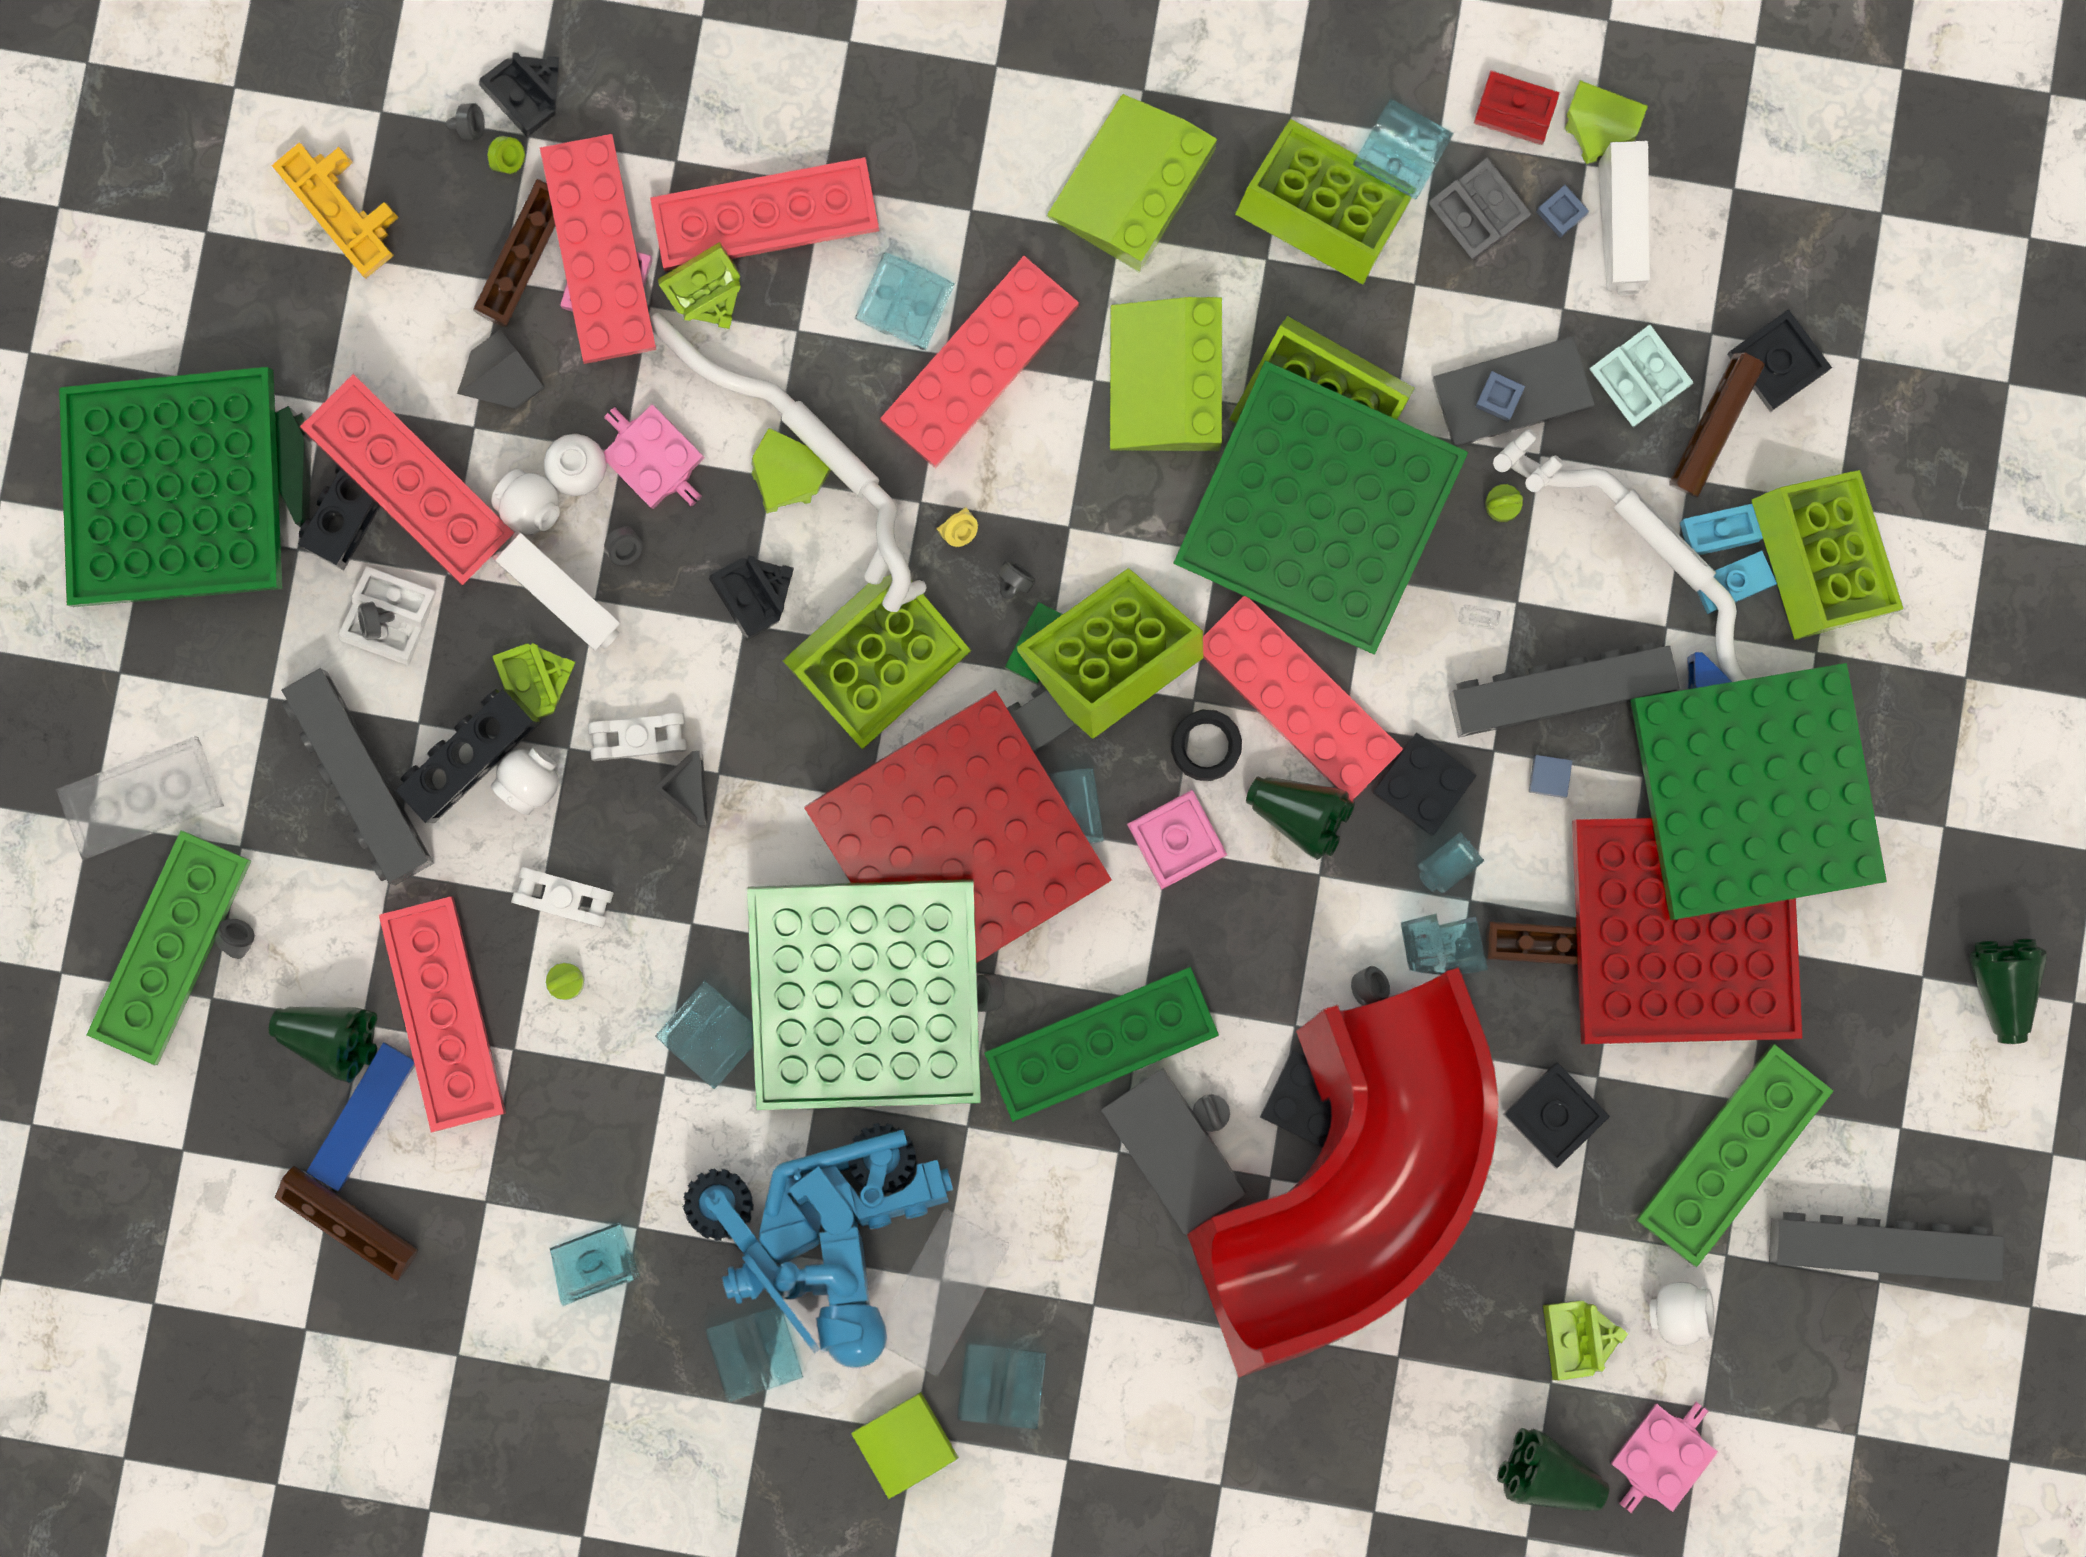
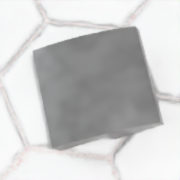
(1480, 209)

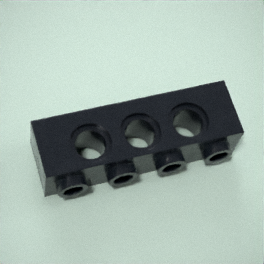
(358, 514)
(515, 724)

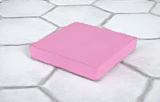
(1176, 839)

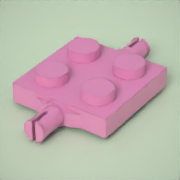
(652, 456)
(1664, 1457)

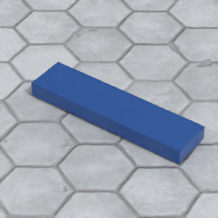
(361, 1117)

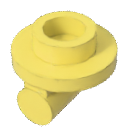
(959, 528)

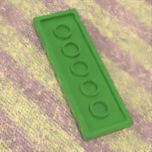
(168, 948)
(1734, 1155)

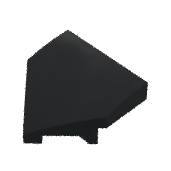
(524, 90)
(753, 593)

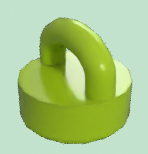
(506, 155)
(1503, 503)
(565, 981)

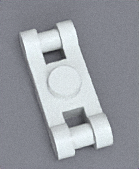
(637, 737)
(562, 897)

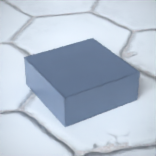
(1562, 211)
(1500, 396)
(1550, 776)

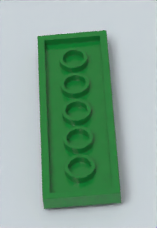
(1101, 1044)

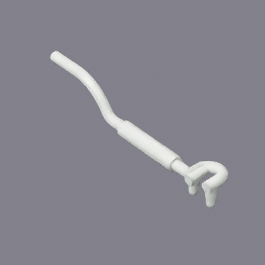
(827, 447)
(1645, 523)

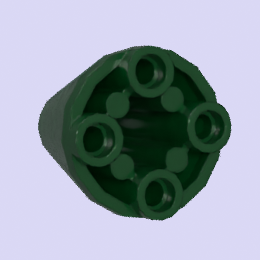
(1302, 812)
(2009, 985)
(328, 1037)
(1549, 1475)

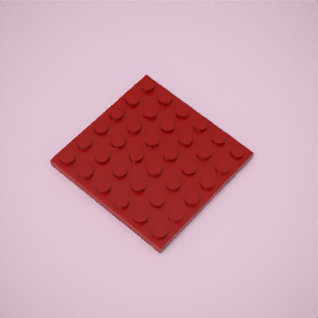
(965, 808)
(1677, 978)

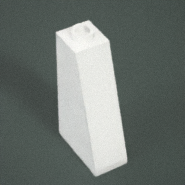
(1625, 215)
(557, 591)

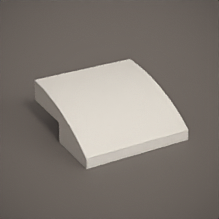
(390, 594)

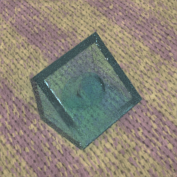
(593, 1264)

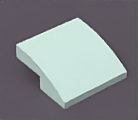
(1641, 375)

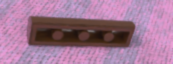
(518, 258)
(1716, 424)
(1531, 943)
(345, 1223)

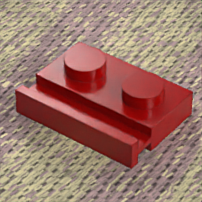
(1516, 107)

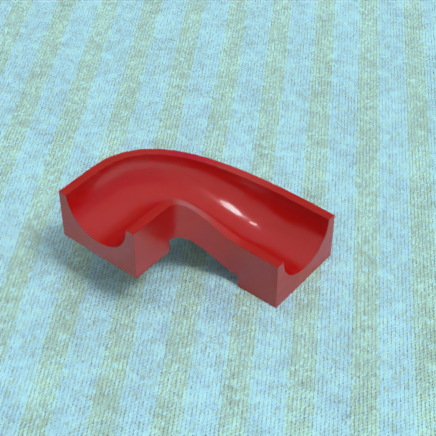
(1386, 1192)

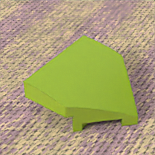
(1602, 118)
(704, 287)
(786, 471)
(534, 676)
(1579, 1339)

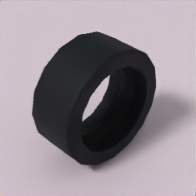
(1206, 717)

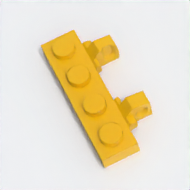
(315, 186)

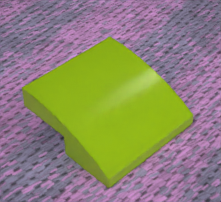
(905, 1445)

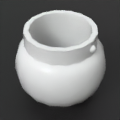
(575, 464)
(526, 502)
(526, 779)
(1683, 1313)

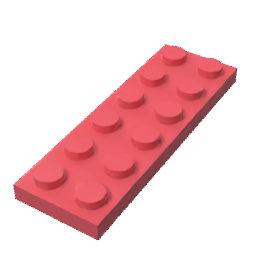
(766, 212)
(598, 248)
(979, 361)
(406, 479)
(1298, 698)
(442, 1014)

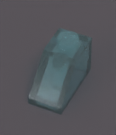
(1449, 864)

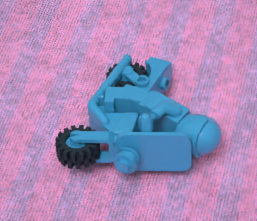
(798, 1201)

